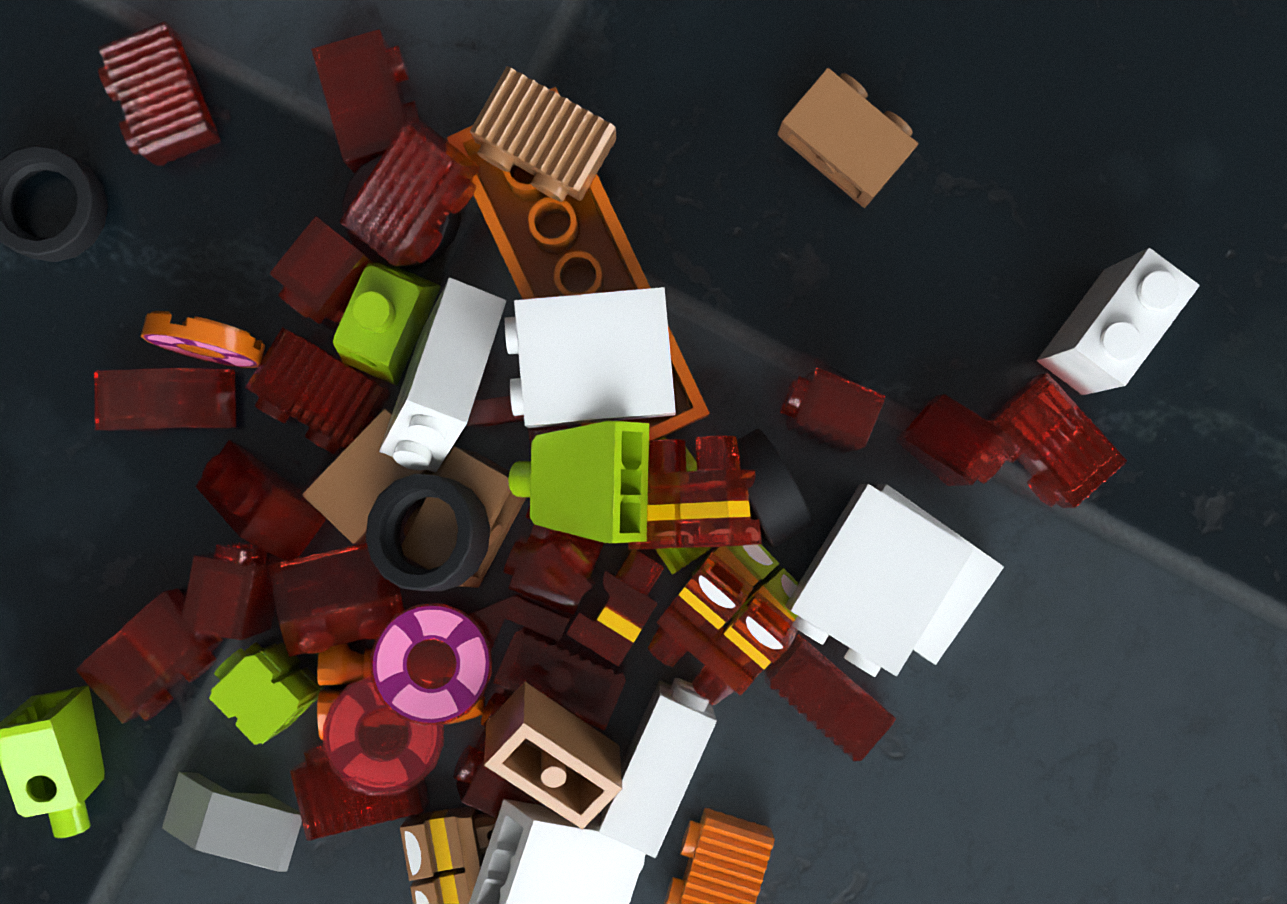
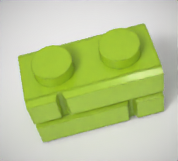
(264, 690)

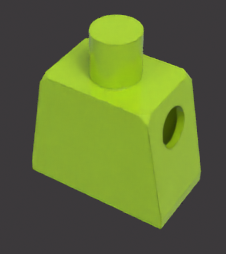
(384, 320)
(588, 481)
(53, 758)

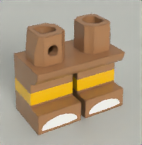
(445, 853)

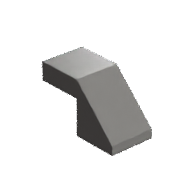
(232, 825)

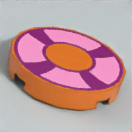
(203, 340)

